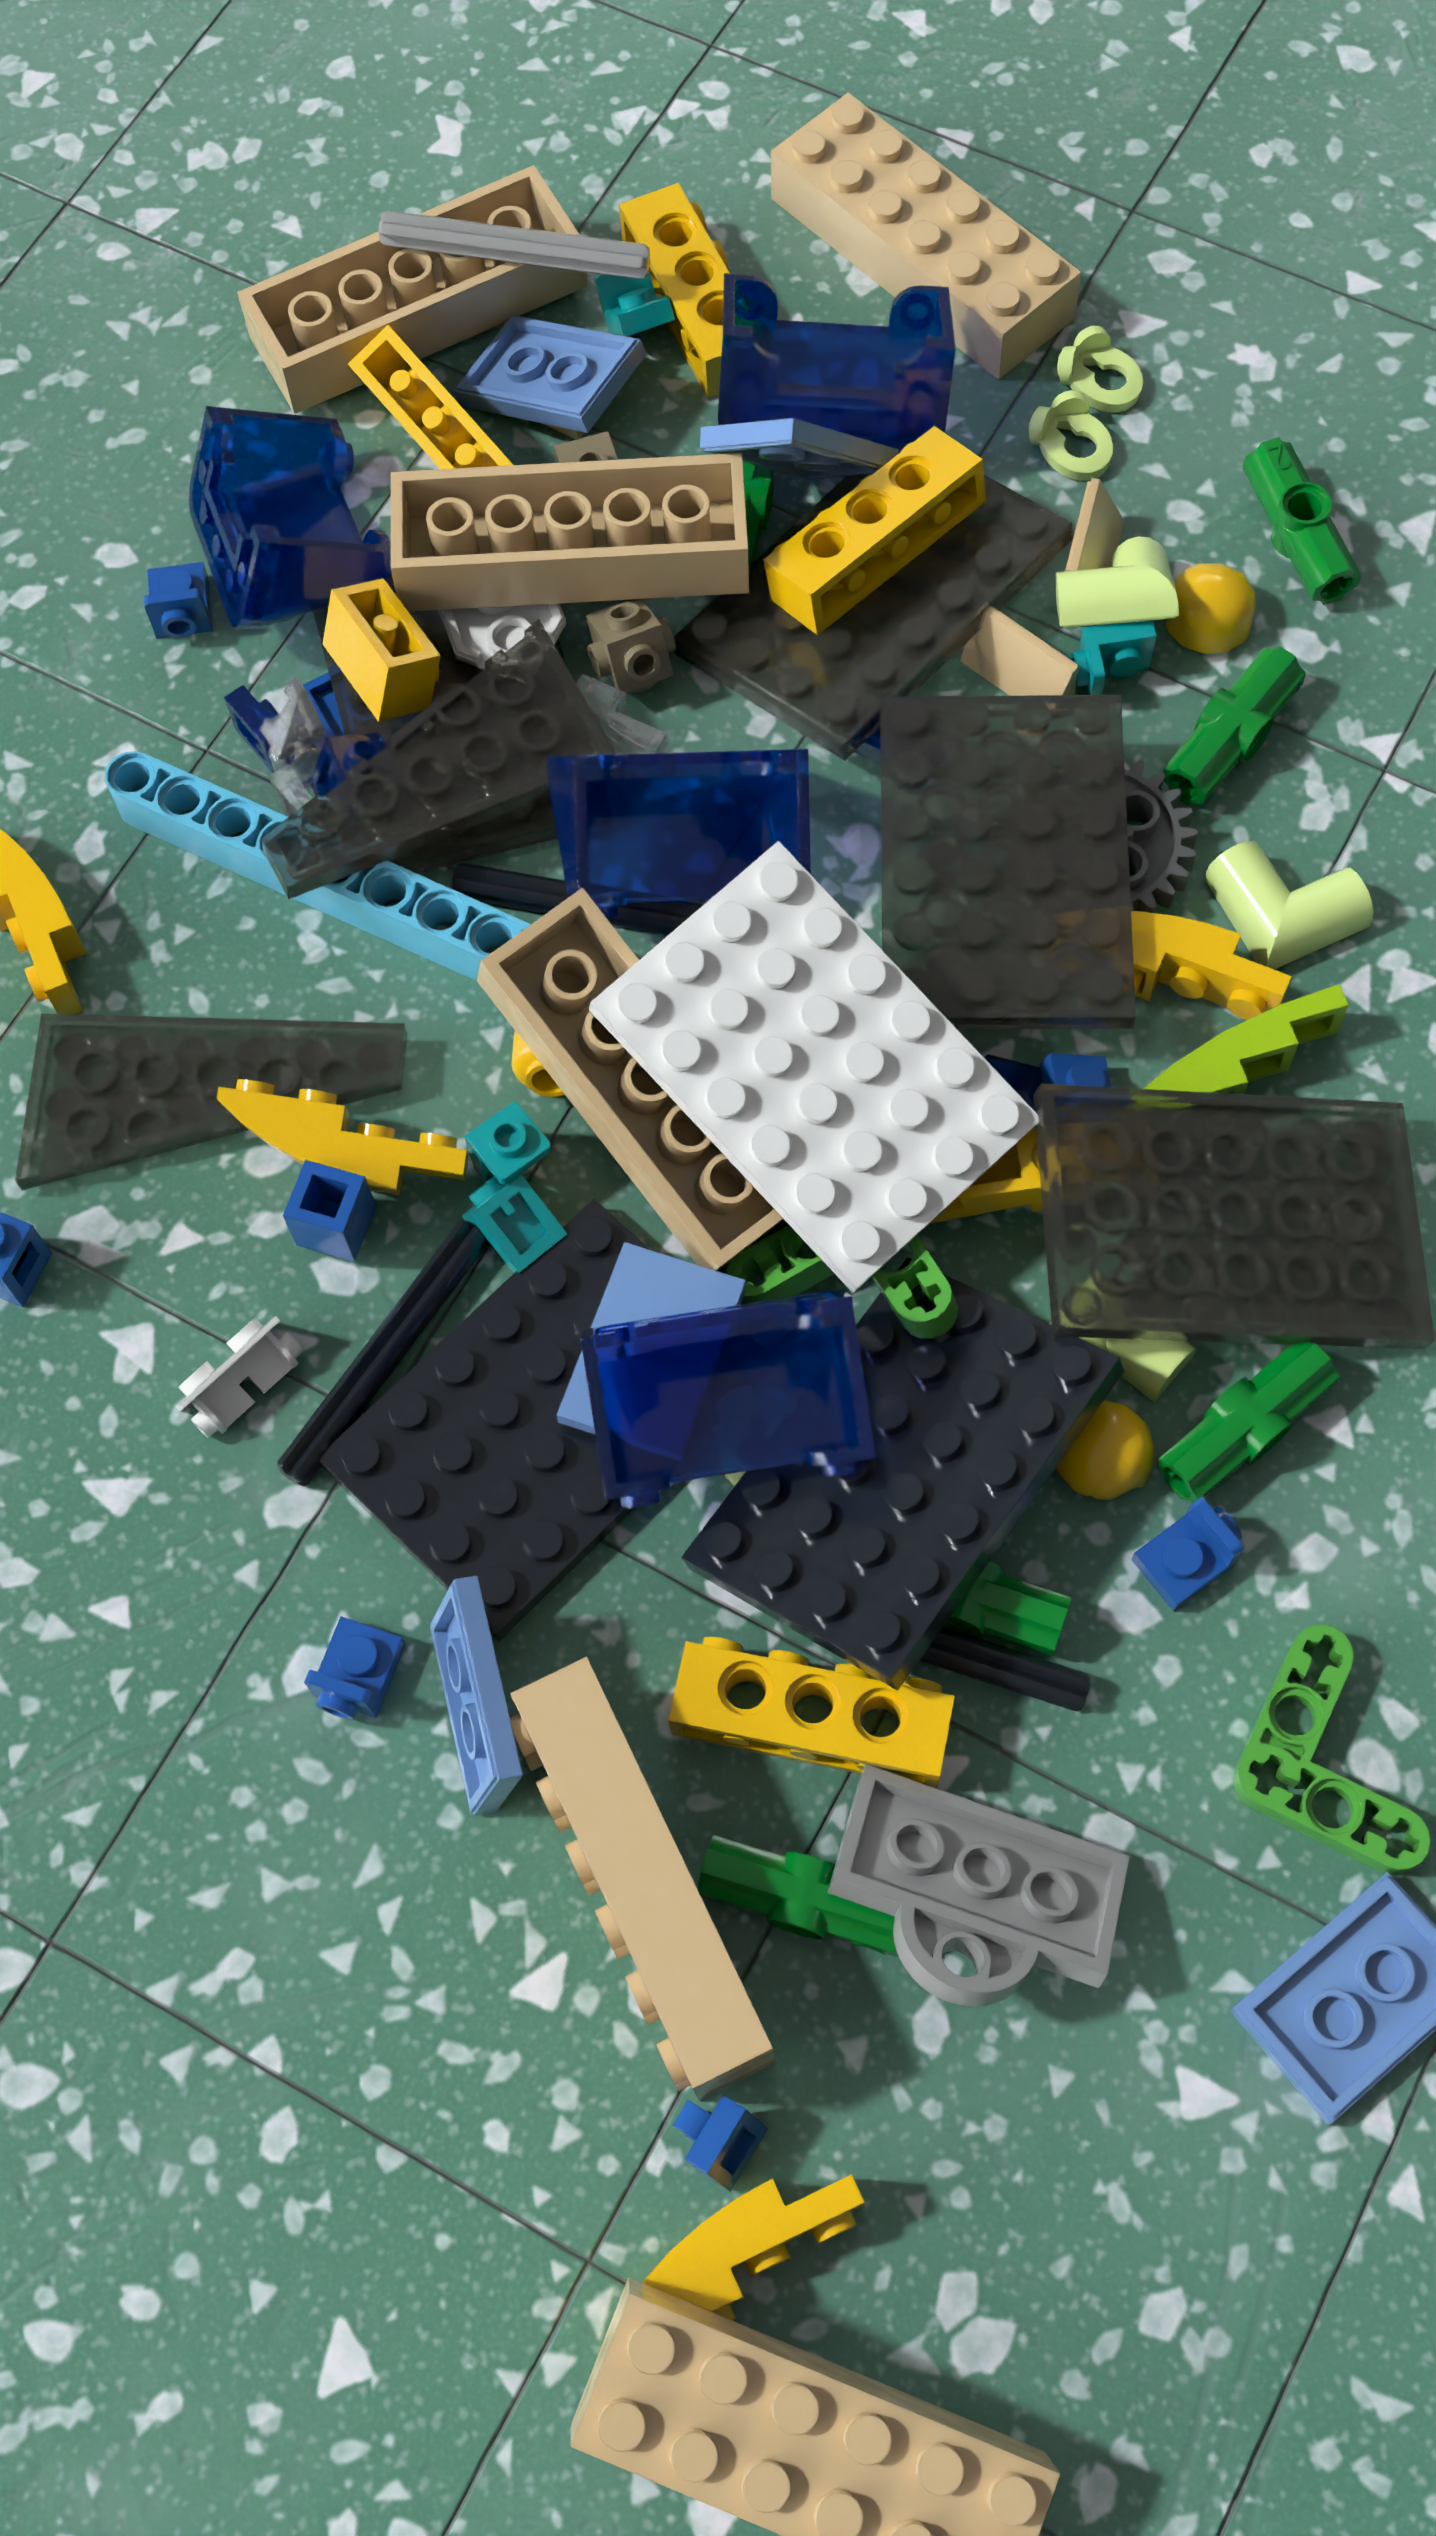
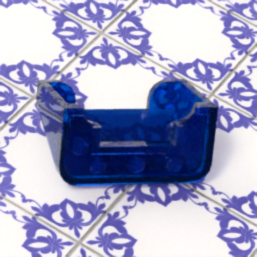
(842, 377)
(276, 514)
(674, 820)
(727, 1393)

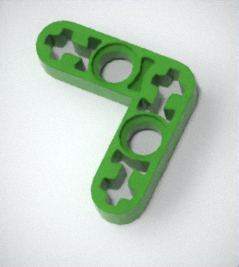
(894, 1285)
(1293, 1758)

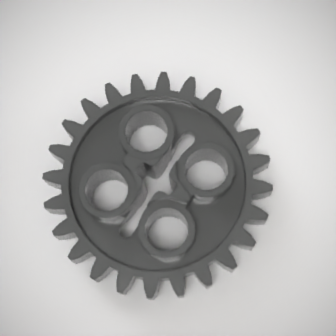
(1162, 846)

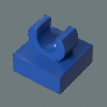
(721, 2139)

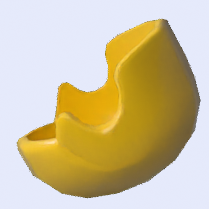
(1213, 608)
(1109, 1454)

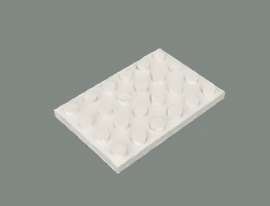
(814, 1065)

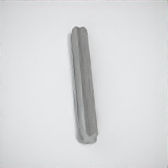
(514, 244)

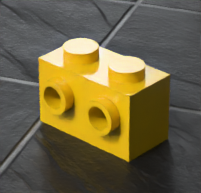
(381, 649)

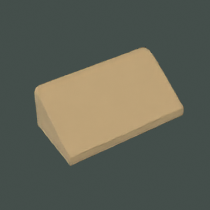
(1096, 530)
(1018, 659)

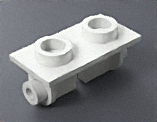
(218, 1391)

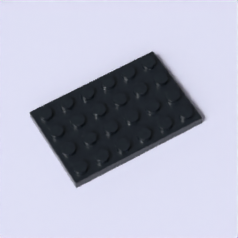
(470, 1444)
(960, 1450)

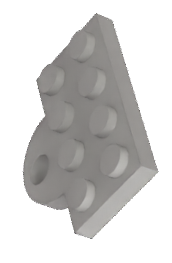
(977, 1887)

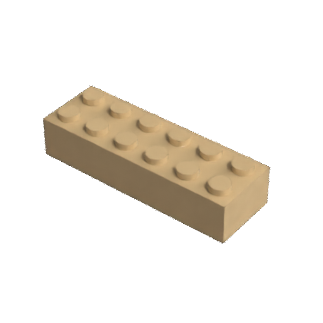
(922, 225)
(333, 306)
(569, 532)
(545, 992)
(646, 1884)
(794, 2434)

